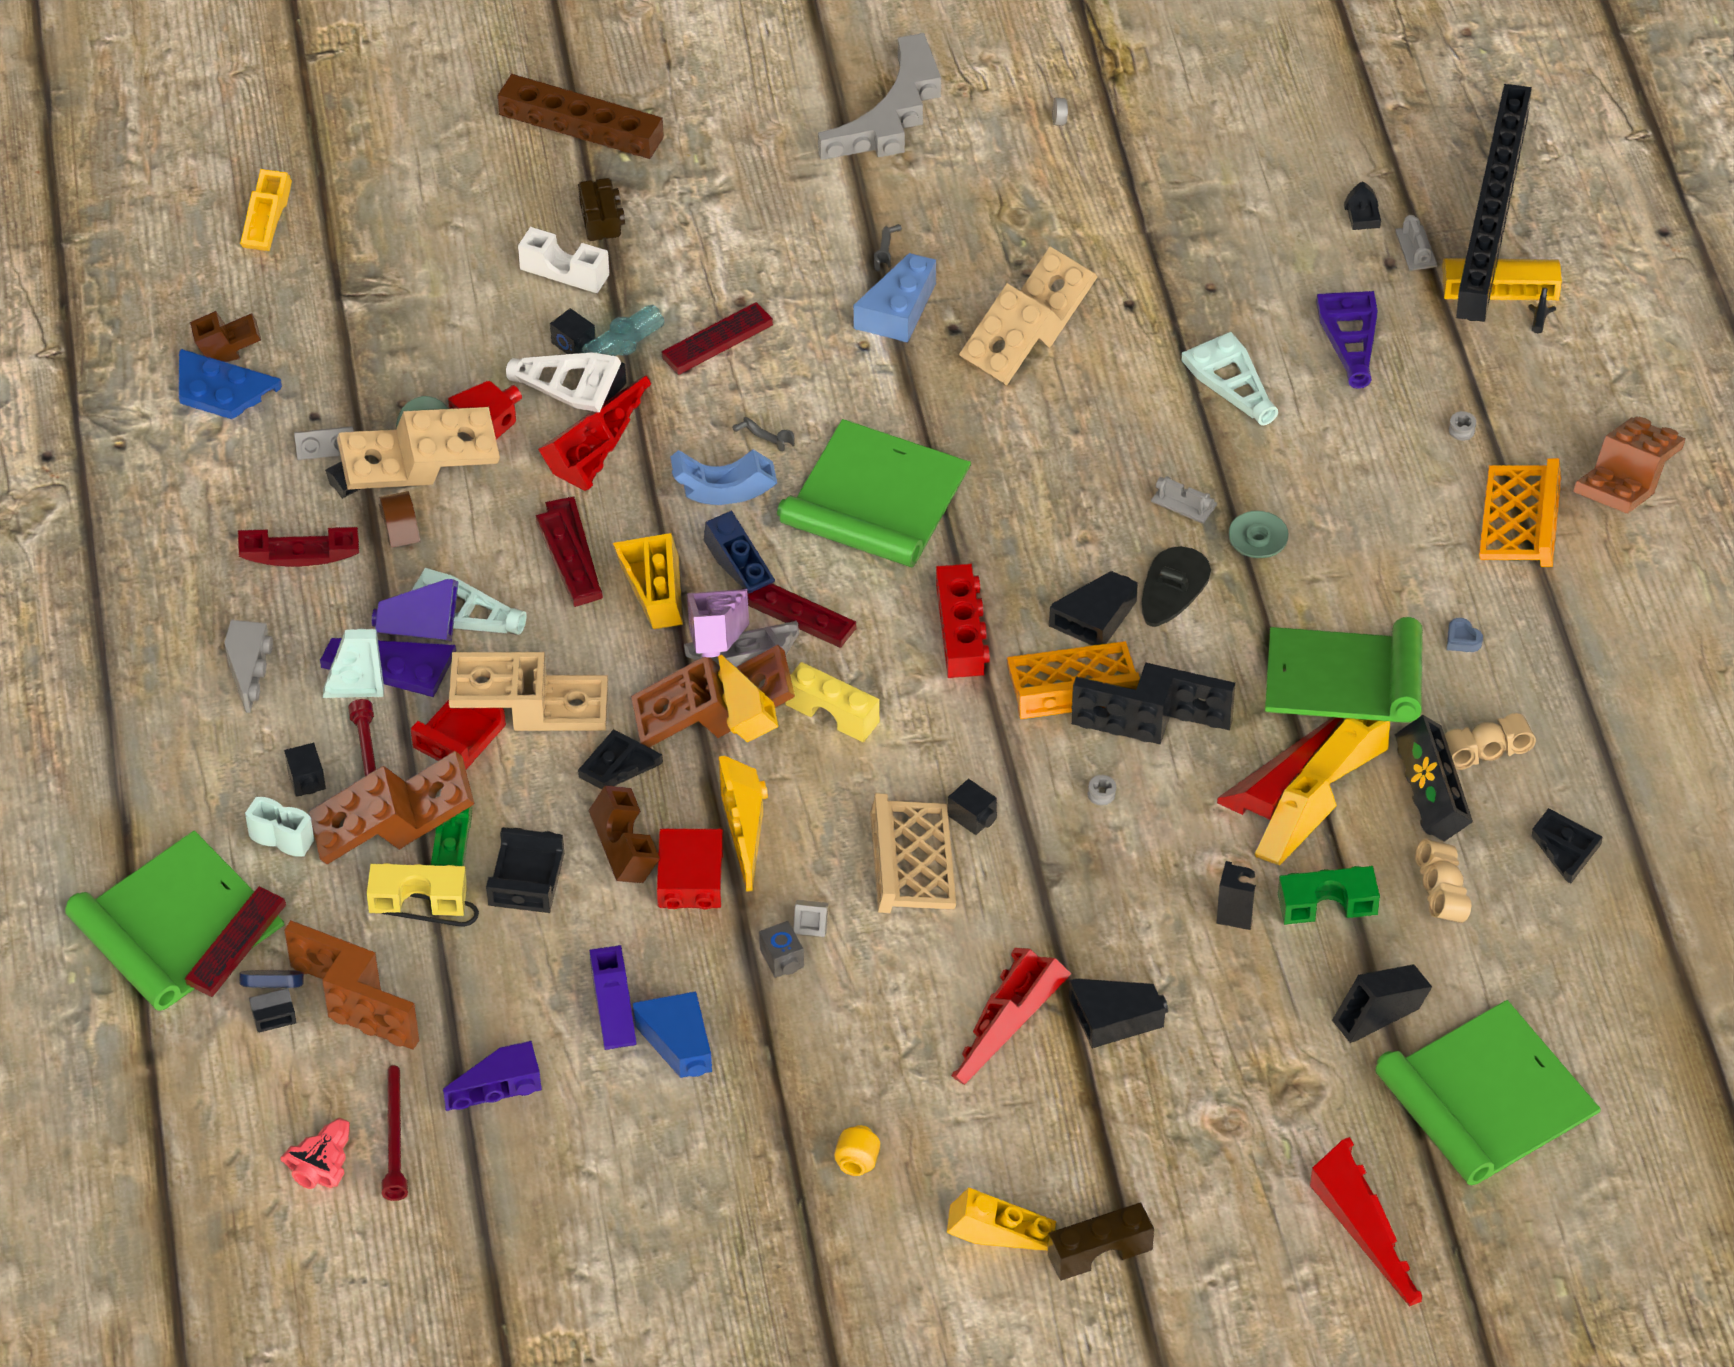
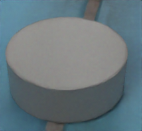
(1059, 111)

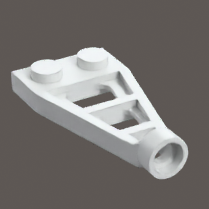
(592, 387)

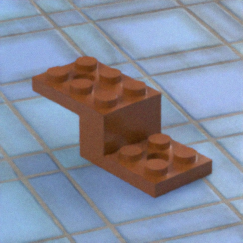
(1630, 464)
(697, 693)
(391, 807)
(352, 985)

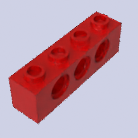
(960, 620)

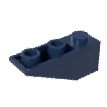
(736, 552)

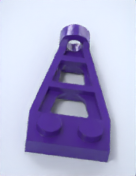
(1350, 307)

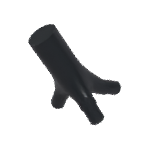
(1540, 312)

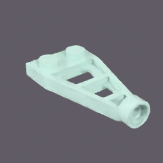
(1219, 353)
(501, 619)

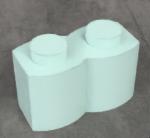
(279, 826)

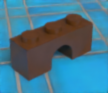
(628, 853)

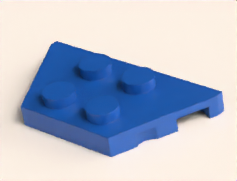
(220, 385)

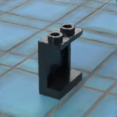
(526, 870)

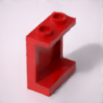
(458, 730)
(690, 868)

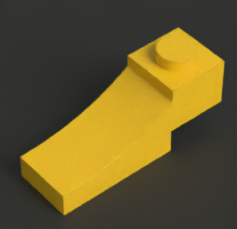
(265, 209)

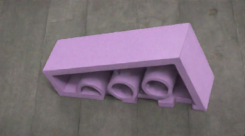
(717, 619)

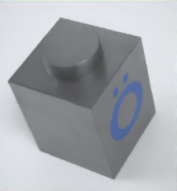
(781, 949)

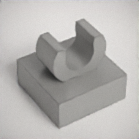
(810, 918)

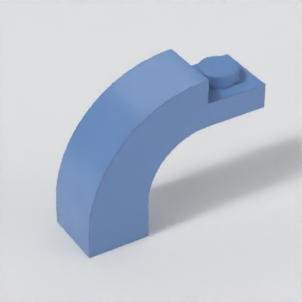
(724, 484)

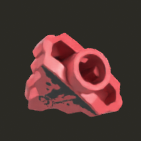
(320, 1156)

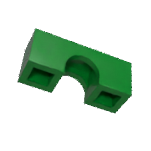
(1351, 887)

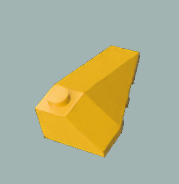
(743, 805)

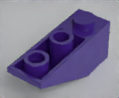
(612, 997)
(500, 1075)

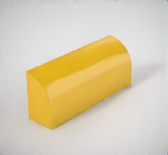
(1513, 278)

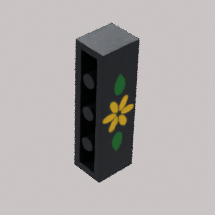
(1433, 778)

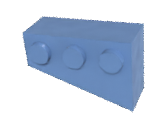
(897, 299)

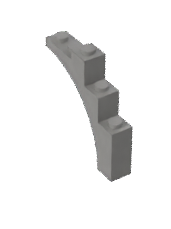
(901, 108)

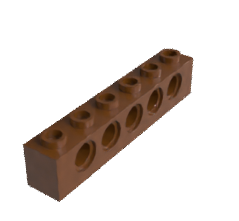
(580, 116)

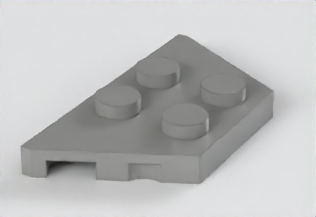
(754, 643)

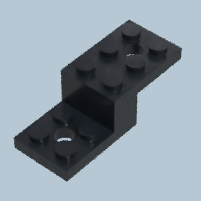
(1159, 695)

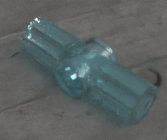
(626, 332)

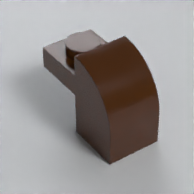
(224, 340)
(399, 519)

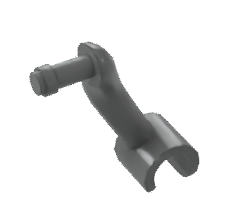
(883, 254)
(782, 437)

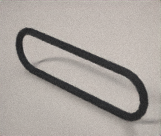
(437, 920)

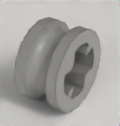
(1462, 426)
(1101, 798)

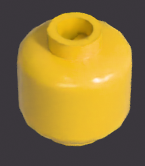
(857, 1150)

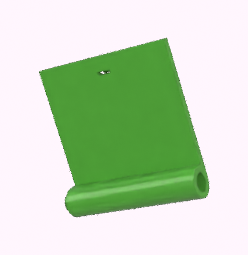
(876, 493)
(1347, 673)
(164, 917)
(1487, 1092)

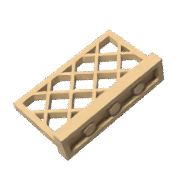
(886, 860)

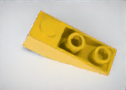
(748, 707)
(1350, 747)
(1298, 813)
(997, 1223)

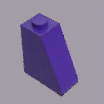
(420, 612)

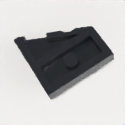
(618, 760)
(1565, 843)

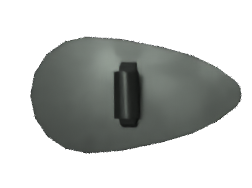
(1173, 583)

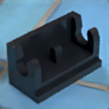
(1235, 897)

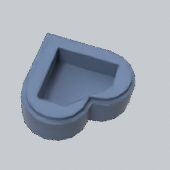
(1463, 637)

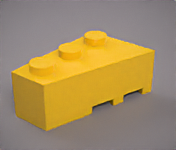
(654, 575)

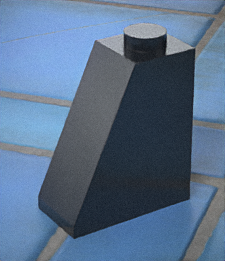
(1095, 609)
(1380, 1000)
(1116, 1009)

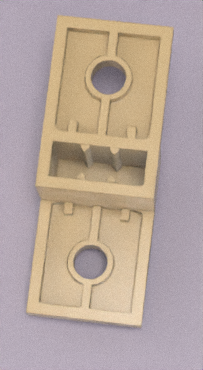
(1028, 315)
(418, 448)
(522, 684)

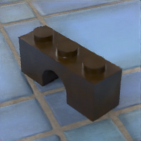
(1077, 1245)

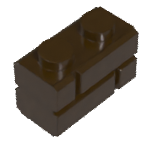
(600, 209)

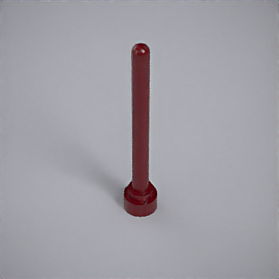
(361, 715)
(394, 1185)

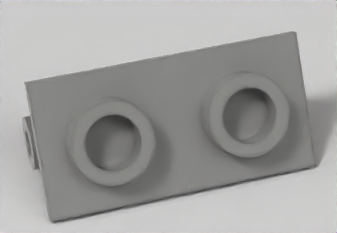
(1415, 244)
(318, 442)
(1183, 501)

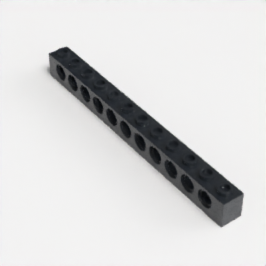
(1494, 203)

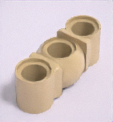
(1490, 741)
(1443, 881)

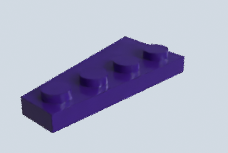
(406, 664)

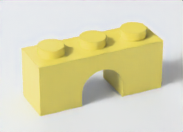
(853, 709)
(394, 883)

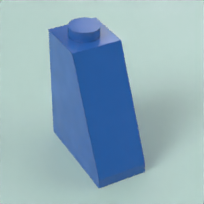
(676, 1032)

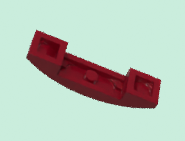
(298, 550)

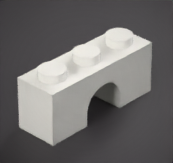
(544, 257)

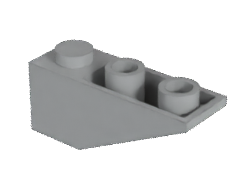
(246, 654)

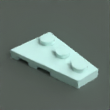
(356, 667)

